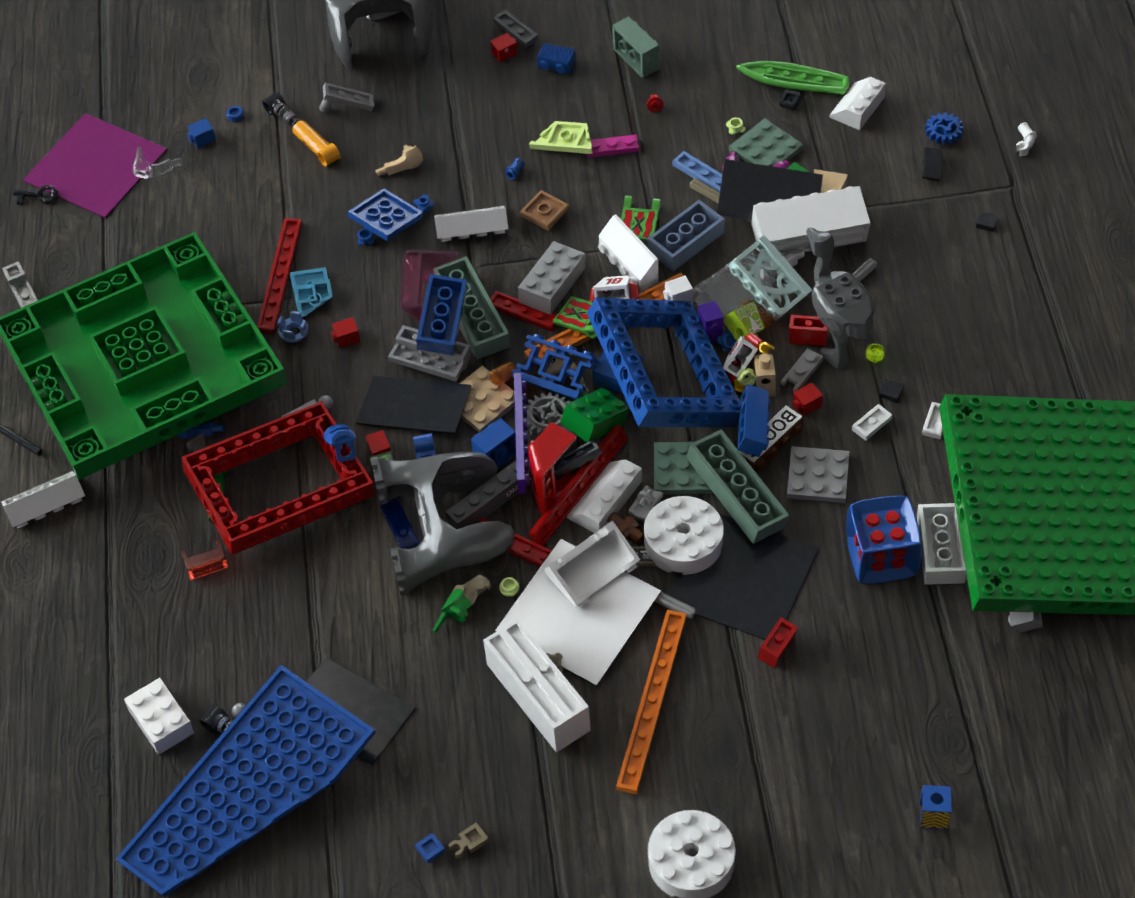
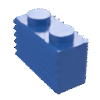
(556, 58)

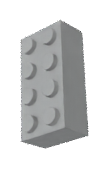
(551, 277)

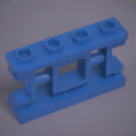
(549, 381)

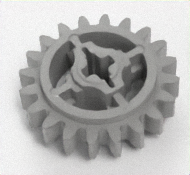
(545, 410)

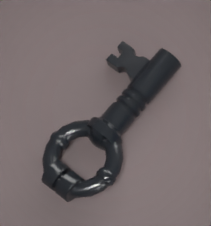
(20, 193)

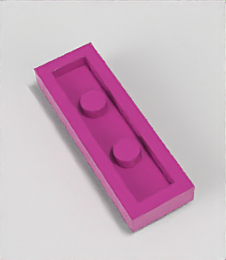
(614, 146)

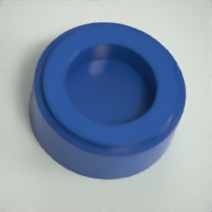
(235, 114)

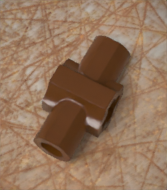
(628, 527)

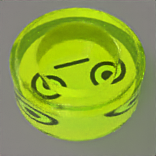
(875, 352)

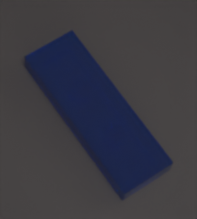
(399, 525)

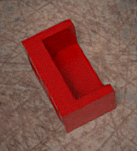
(777, 642)

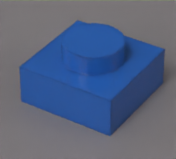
(430, 848)

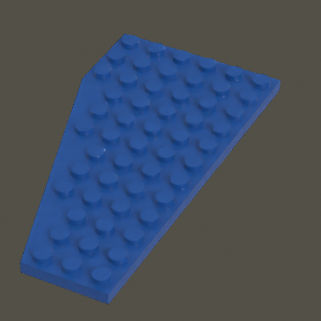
(259, 770)

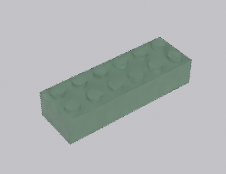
(479, 318)
(737, 486)

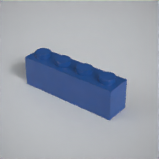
(753, 420)

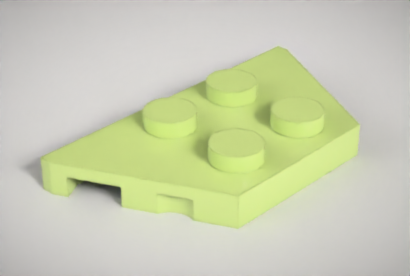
(564, 138)

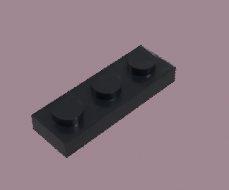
(576, 458)

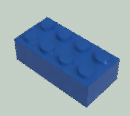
(441, 314)

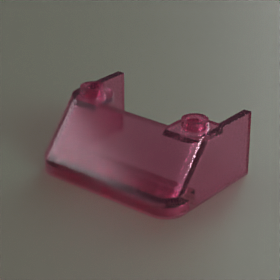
(415, 272)

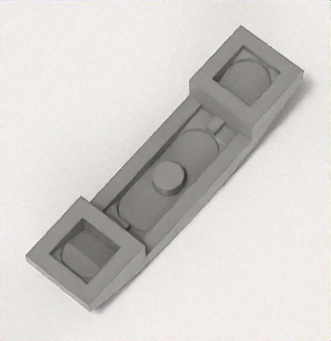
(19, 284)

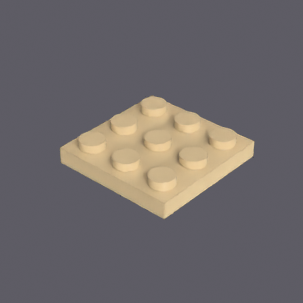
(486, 400)

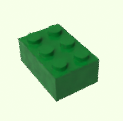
(594, 414)

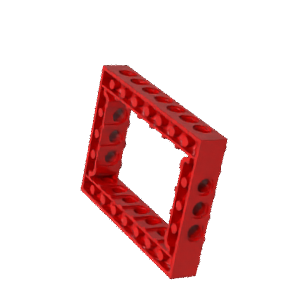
(257, 442)

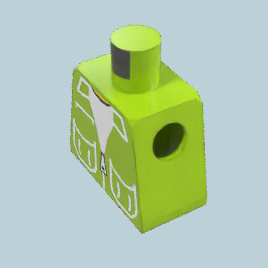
(744, 321)

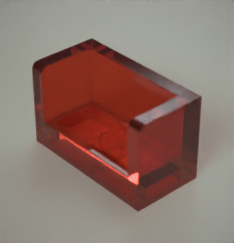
(206, 562)

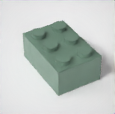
(636, 47)

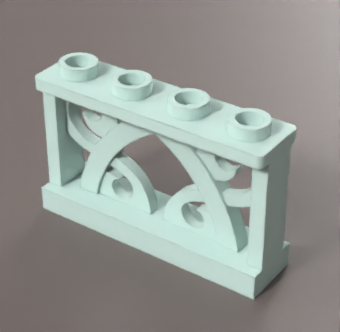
(778, 263)

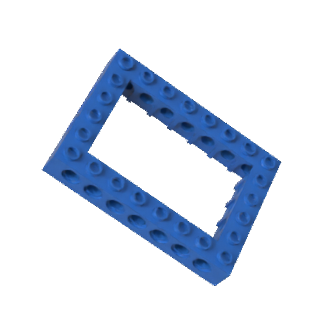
(609, 321)

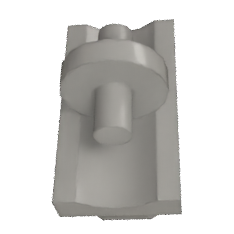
(644, 503)

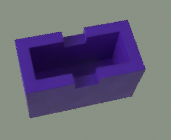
(711, 320)

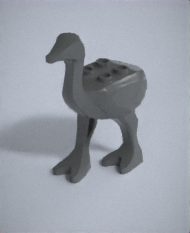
(838, 300)

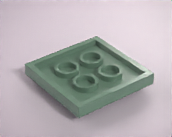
(766, 145)
(674, 472)

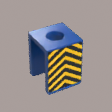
(936, 807)

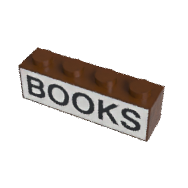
(782, 429)

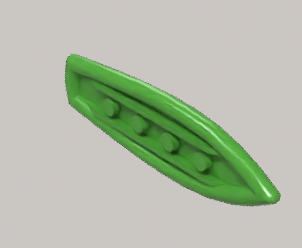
(795, 76)

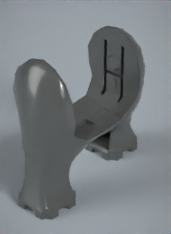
(343, 13)
(443, 546)

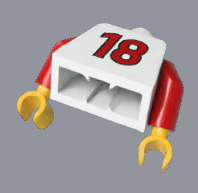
(615, 287)
(741, 356)

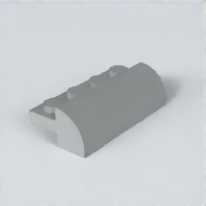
(438, 364)

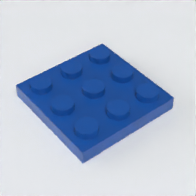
(385, 214)

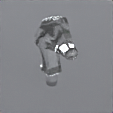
(143, 169)

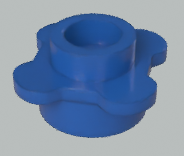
(423, 203)
(365, 237)
(731, 341)

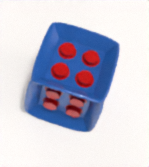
(883, 539)

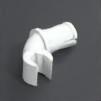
(1029, 139)

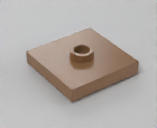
(544, 210)

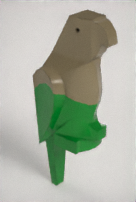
(462, 599)

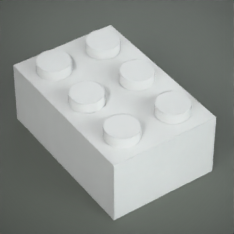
(159, 716)

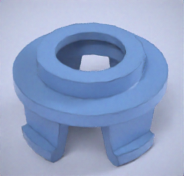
(294, 322)

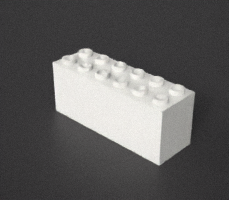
(833, 212)
(537, 685)

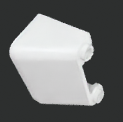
(592, 564)

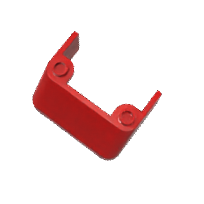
(542, 456)

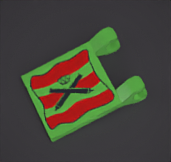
(640, 221)
(575, 316)

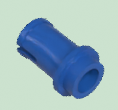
(513, 171)

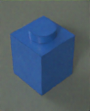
(201, 133)

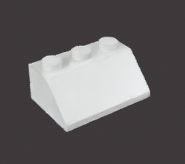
(859, 102)

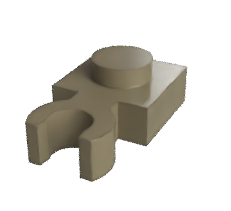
(471, 839)

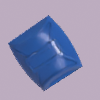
(338, 435)

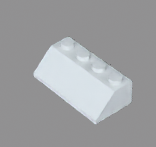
(471, 222)
(629, 253)
(606, 495)
(43, 499)

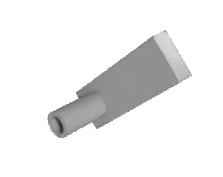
(345, 96)

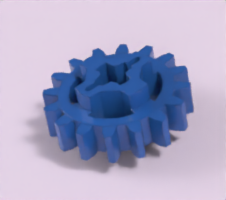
(944, 128)

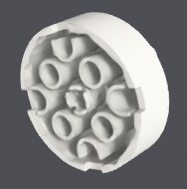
(683, 535)
(696, 835)

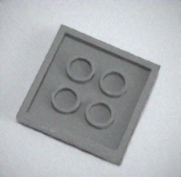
(818, 474)

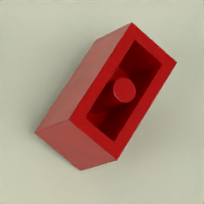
(807, 330)

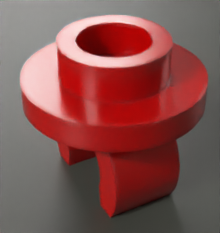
(655, 103)

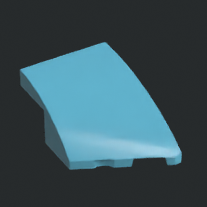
(310, 289)

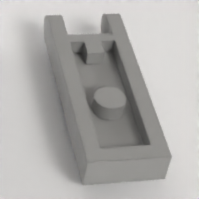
(802, 369)

